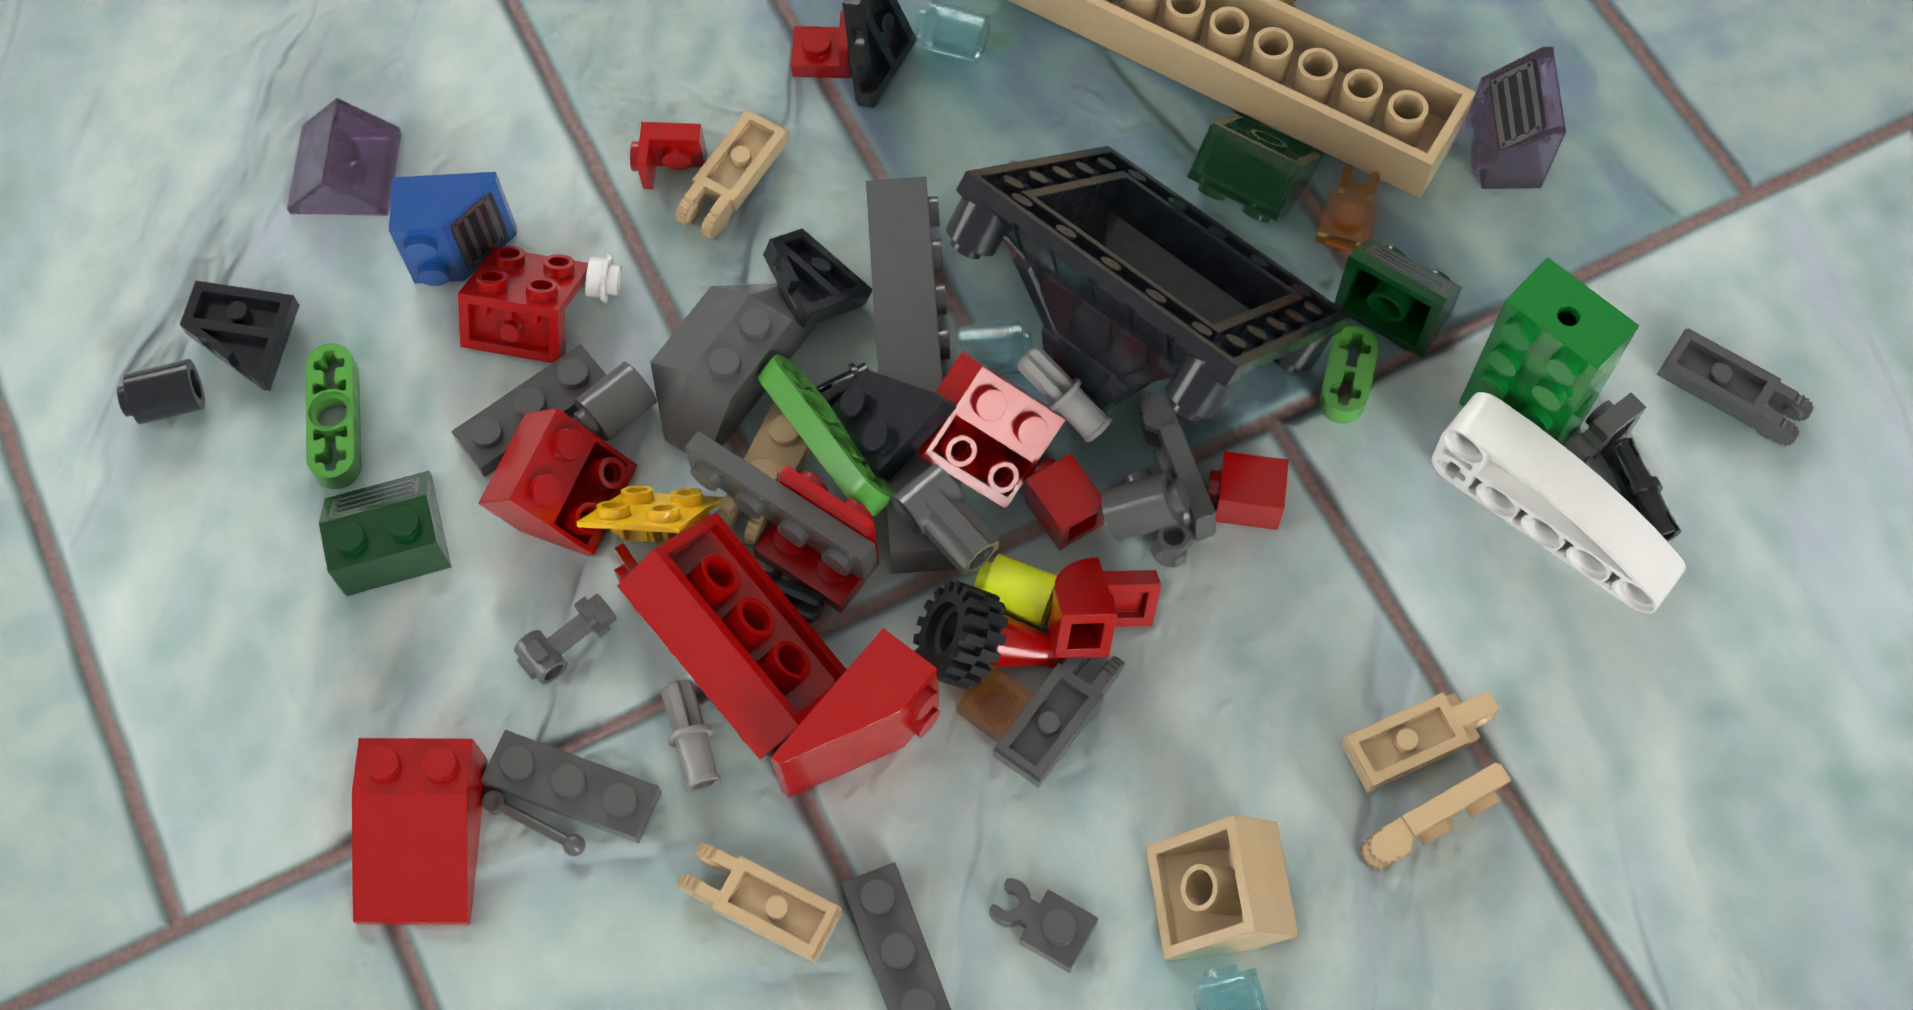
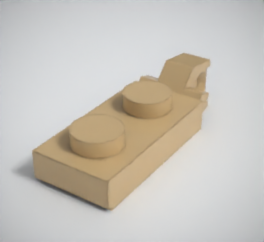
(1417, 737)

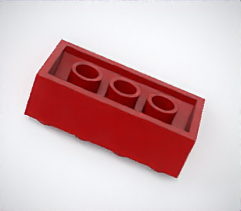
(733, 632)

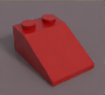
(864, 716)
(416, 830)

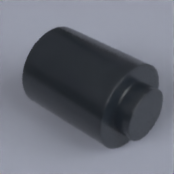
(161, 392)

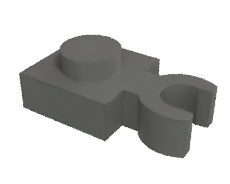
(1606, 425)
(1052, 927)

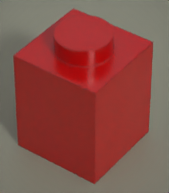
(1249, 490)
(1063, 500)

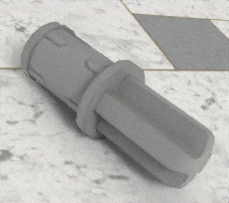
(1063, 394)
(690, 736)

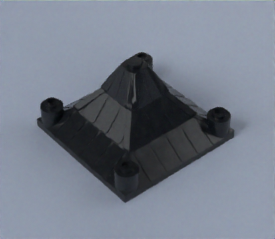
(1139, 280)

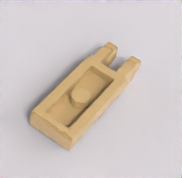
(732, 171)
(770, 451)
(1431, 818)
(765, 903)

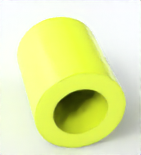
(1021, 588)

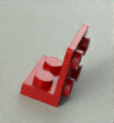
(519, 303)
(804, 563)

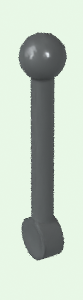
(496, 803)

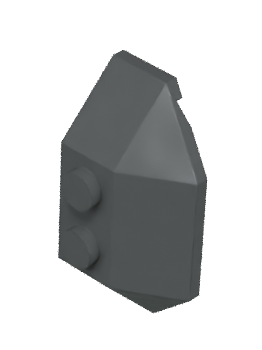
(713, 360)

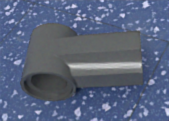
(936, 508)

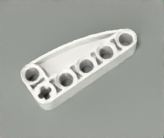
(1556, 501)

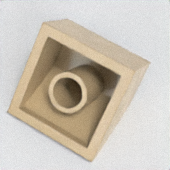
(1221, 889)

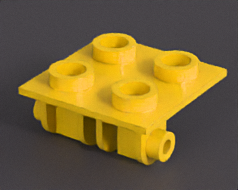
(651, 516)

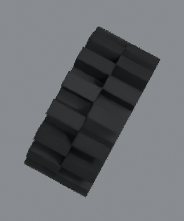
(961, 633)

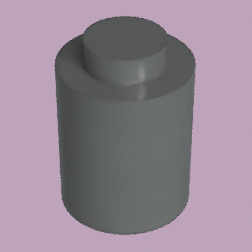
(614, 402)
(1144, 505)

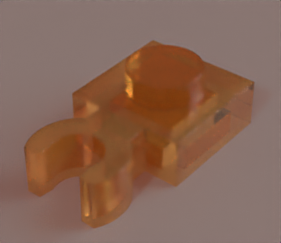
(1350, 213)

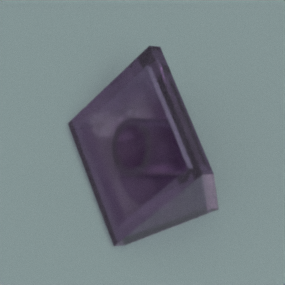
(344, 163)

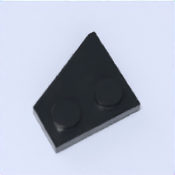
(877, 45)
(813, 278)
(241, 327)
(889, 419)

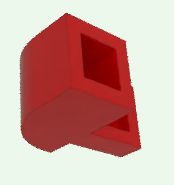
(1094, 602)

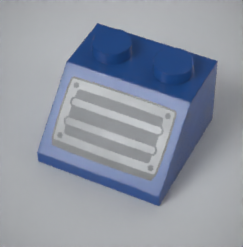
(448, 223)

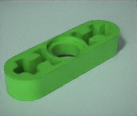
(346, 433)

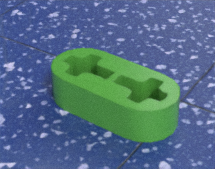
(1359, 376)

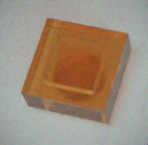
(994, 704)

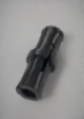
(1639, 486)

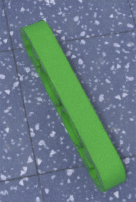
(824, 433)

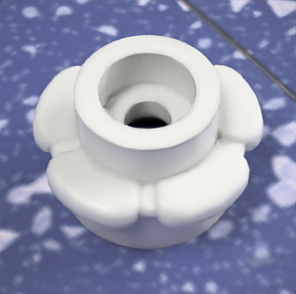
(603, 278)

